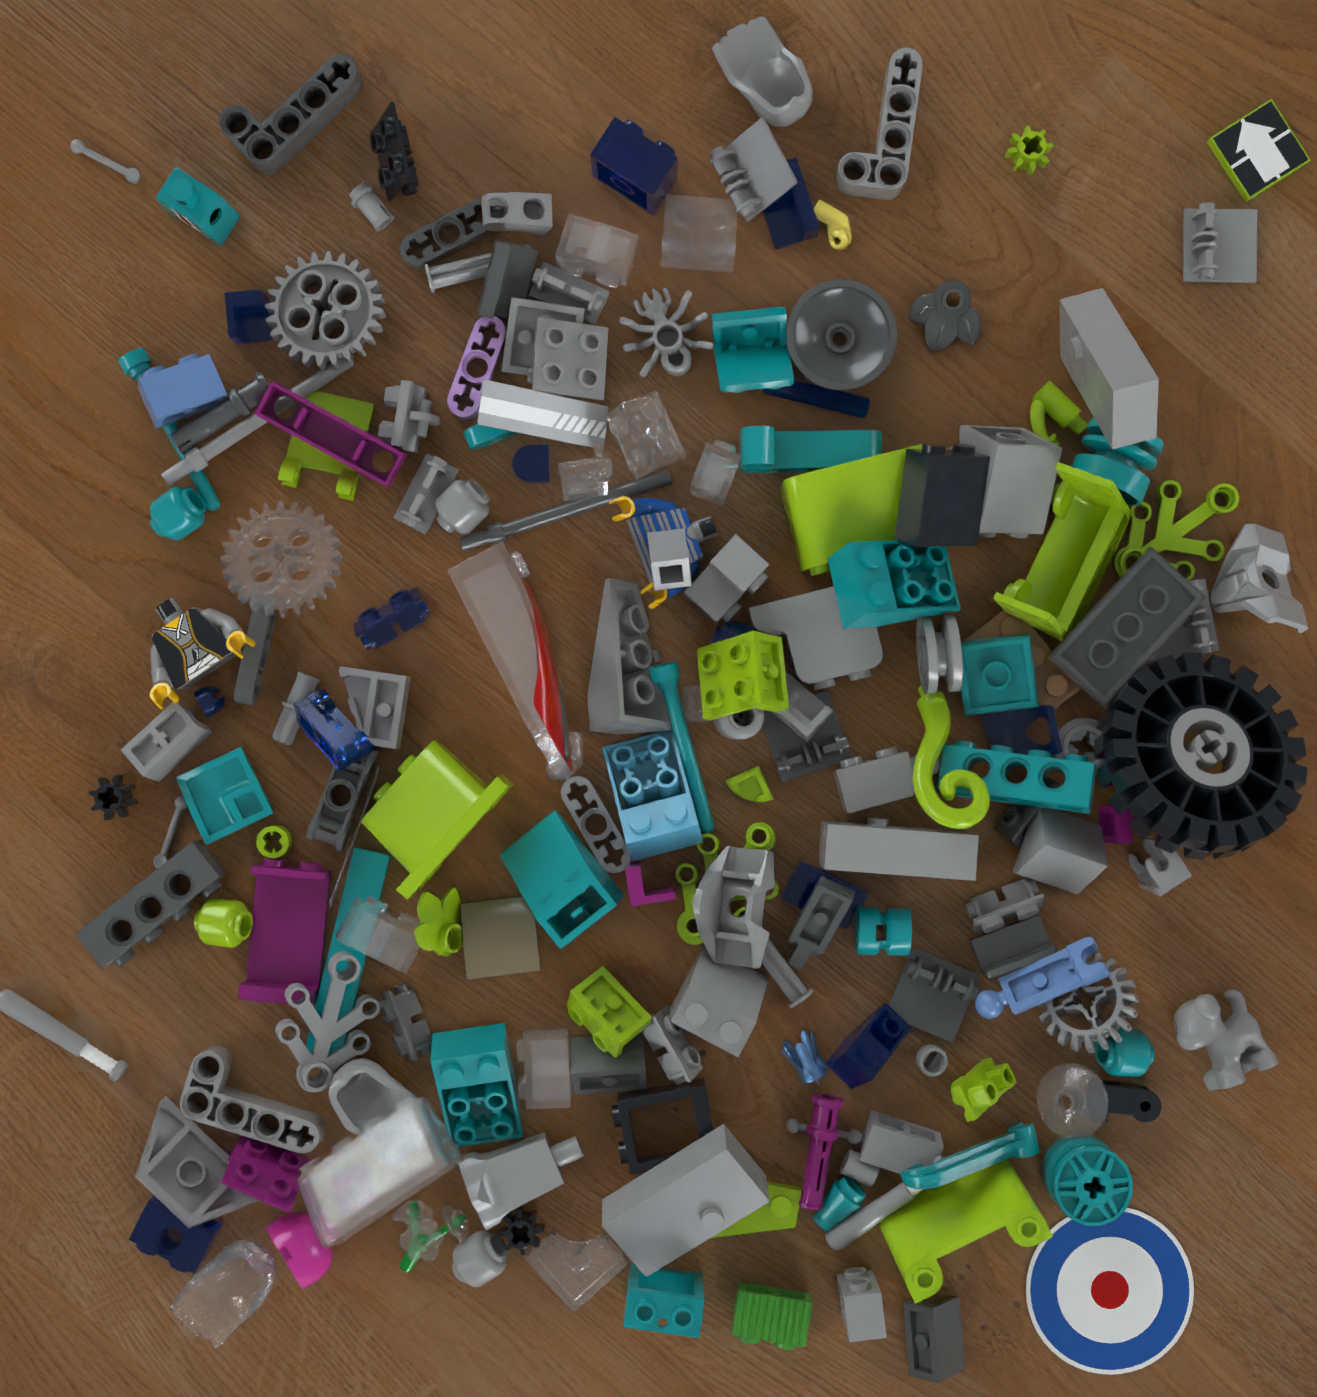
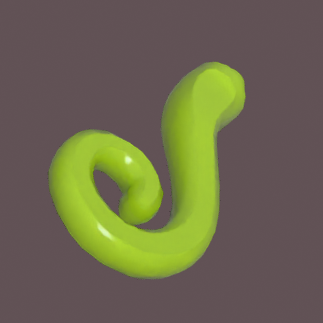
(937, 722)

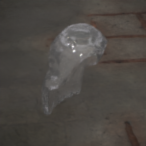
(226, 1291)

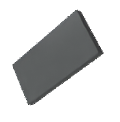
(1126, 627)

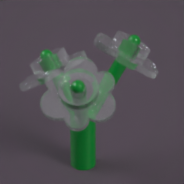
(423, 1237)

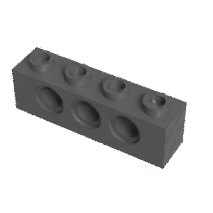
(103, 935)

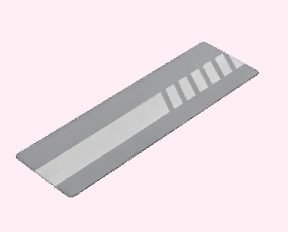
(542, 414)

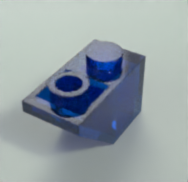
(868, 1046)

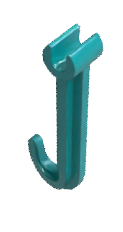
(1018, 1142)

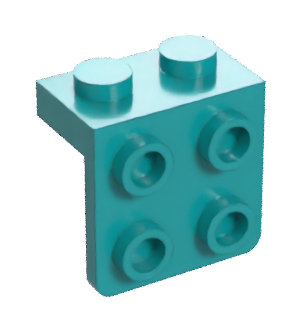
(752, 349)

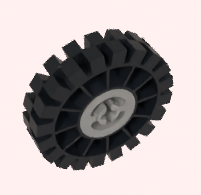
(1168, 781)

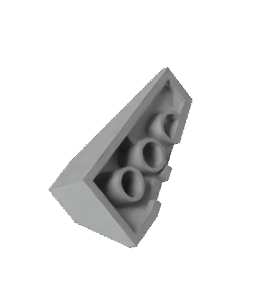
(620, 681)

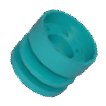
(1120, 463)
(1077, 1161)

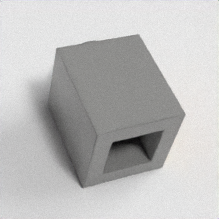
(669, 559)

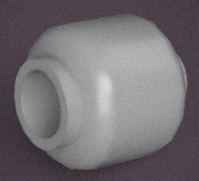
(462, 506)
(747, 726)
(479, 1258)

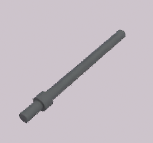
(499, 532)

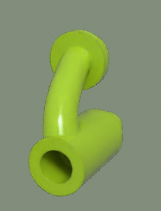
(1058, 407)

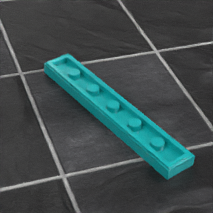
(364, 879)

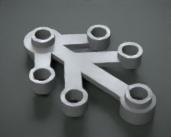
(328, 1026)

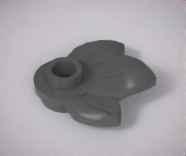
(946, 322)

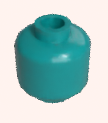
(177, 513)
(1128, 1057)

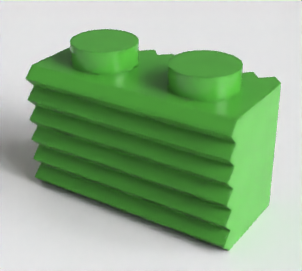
(771, 1315)

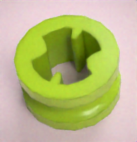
(262, 842)

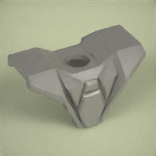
(1242, 584)
(733, 874)

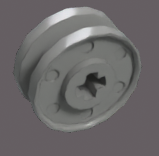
(939, 654)

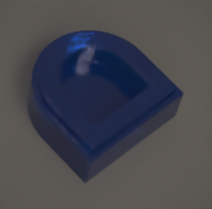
(532, 464)

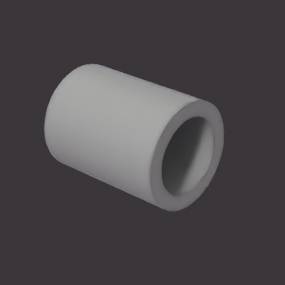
(858, 1170)

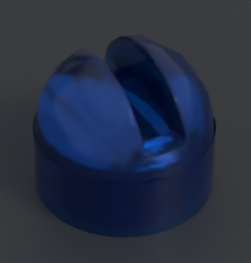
(206, 701)

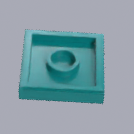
(998, 674)

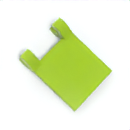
(304, 455)

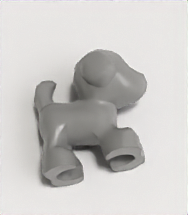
(1231, 1045)

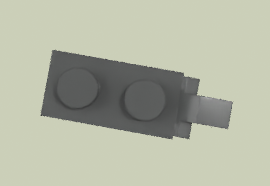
(818, 920)

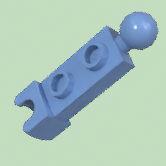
(1043, 980)

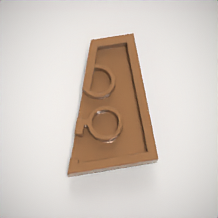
(1051, 682)

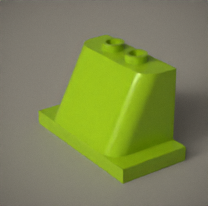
(430, 811)

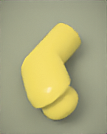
(837, 225)

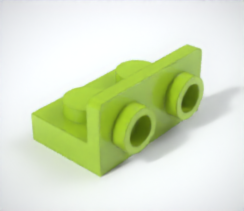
(607, 1011)

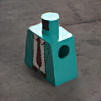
(194, 204)

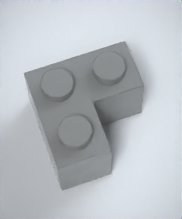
(726, 579)

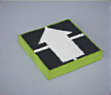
(1258, 150)

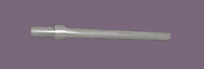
(197, 459)

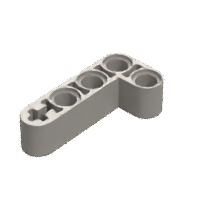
(890, 124)
(254, 1107)

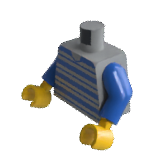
(661, 515)

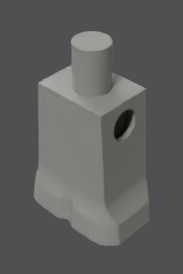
(515, 1174)

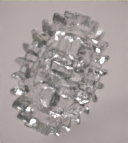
(280, 589)

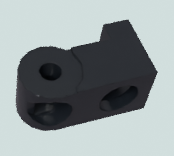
(1132, 1100)

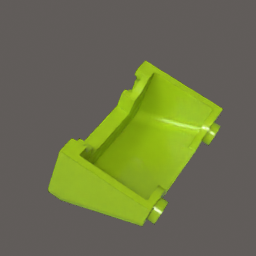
(843, 506)
(955, 1216)

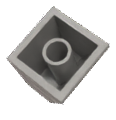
(1017, 478)
(719, 1002)

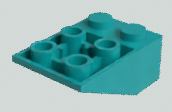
(891, 583)
(560, 879)
(476, 1084)

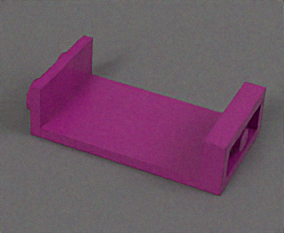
(286, 931)

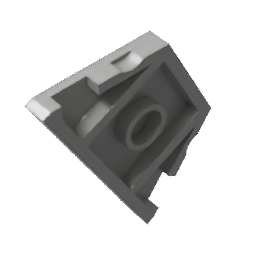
(187, 1169)

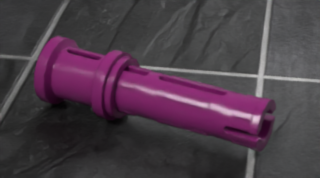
(822, 1133)

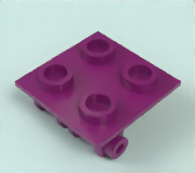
(264, 1172)

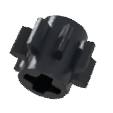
(106, 804)
(524, 1239)

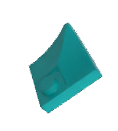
(224, 795)

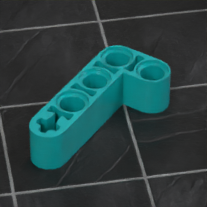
(803, 451)

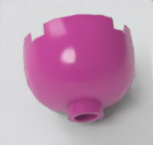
(300, 1247)

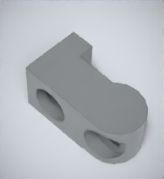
(518, 212)

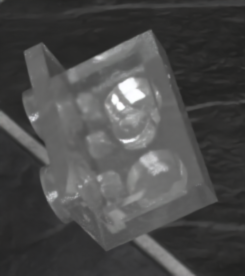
(645, 434)

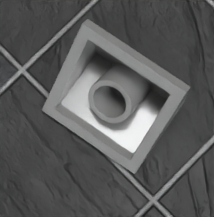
(1061, 851)

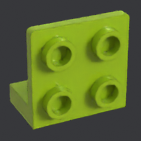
(742, 675)

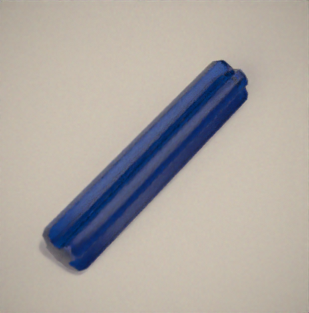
(828, 399)

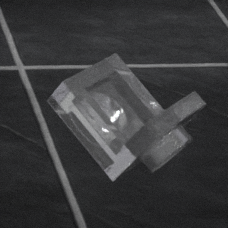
(585, 477)

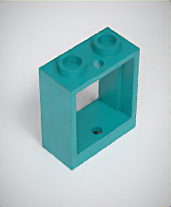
(665, 1295)

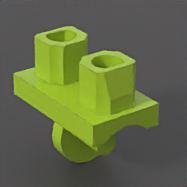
(981, 1087)

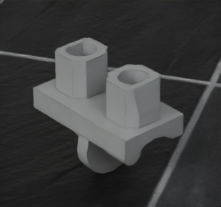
(411, 416)

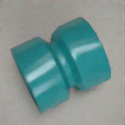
(895, 931)

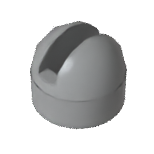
(936, 1061)

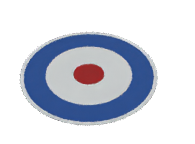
(1110, 1292)

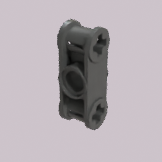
(338, 817)

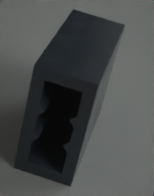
(942, 496)

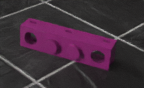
(330, 434)

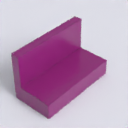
(637, 891)

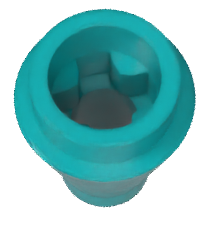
(841, 1201)

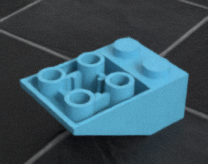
(652, 795)

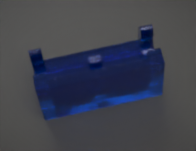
(331, 730)

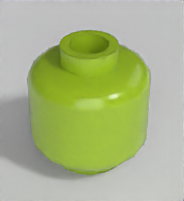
(223, 922)

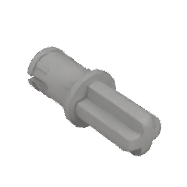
(287, 725)

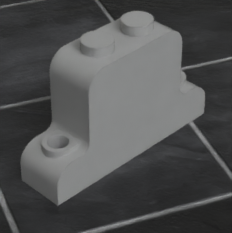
(816, 638)

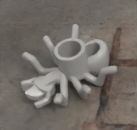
(666, 334)

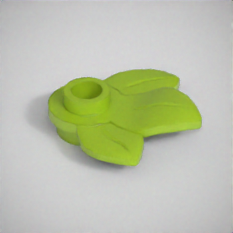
(439, 923)

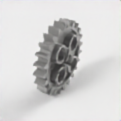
(356, 318)

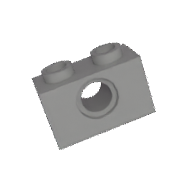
(861, 1305)

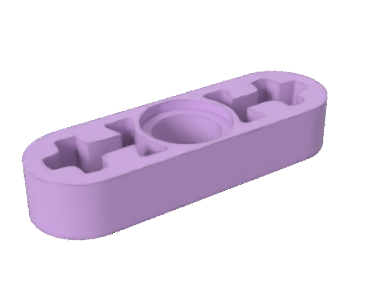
(476, 338)

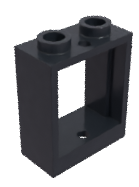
(622, 1118)

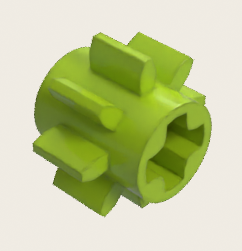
(1037, 142)

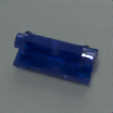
(378, 623)

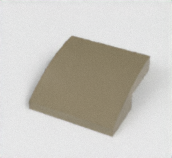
(499, 938)

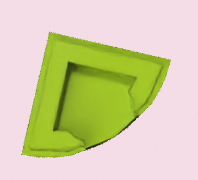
(750, 785)

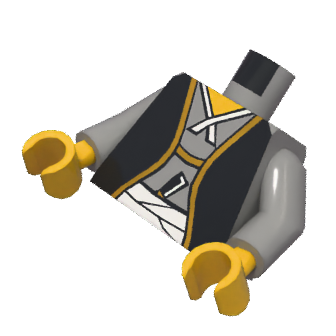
(191, 647)

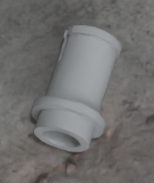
(371, 206)

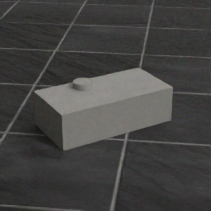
(1108, 368)
(897, 850)
(684, 1200)

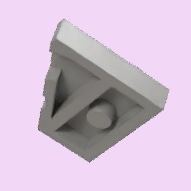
(378, 704)

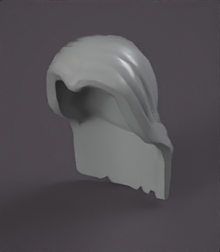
(765, 72)
(363, 1092)

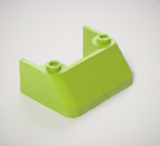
(1073, 555)

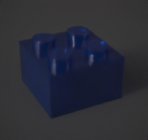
(634, 165)

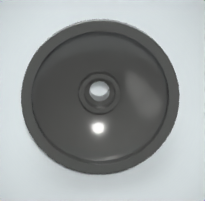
(844, 310)

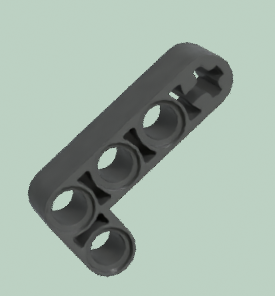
(294, 109)

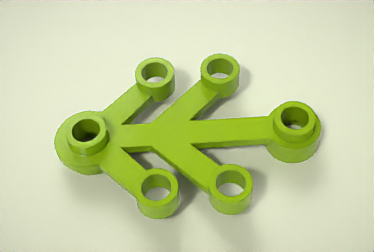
(1169, 535)
(689, 887)

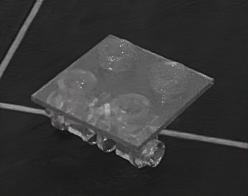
(699, 233)

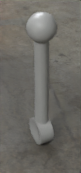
(131, 174)
(162, 858)
(853, 1135)

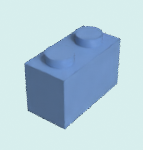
(181, 389)

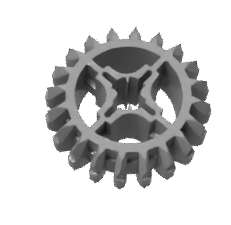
(1102, 997)

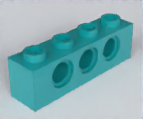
(1073, 795)

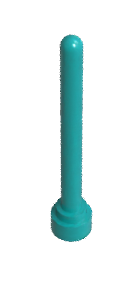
(136, 363)
(666, 678)

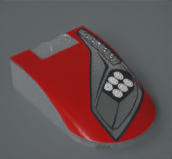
(519, 642)

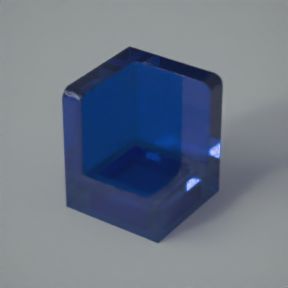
(247, 316)

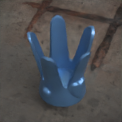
(806, 1059)

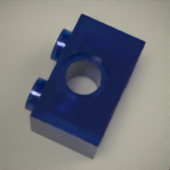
(153, 1237)

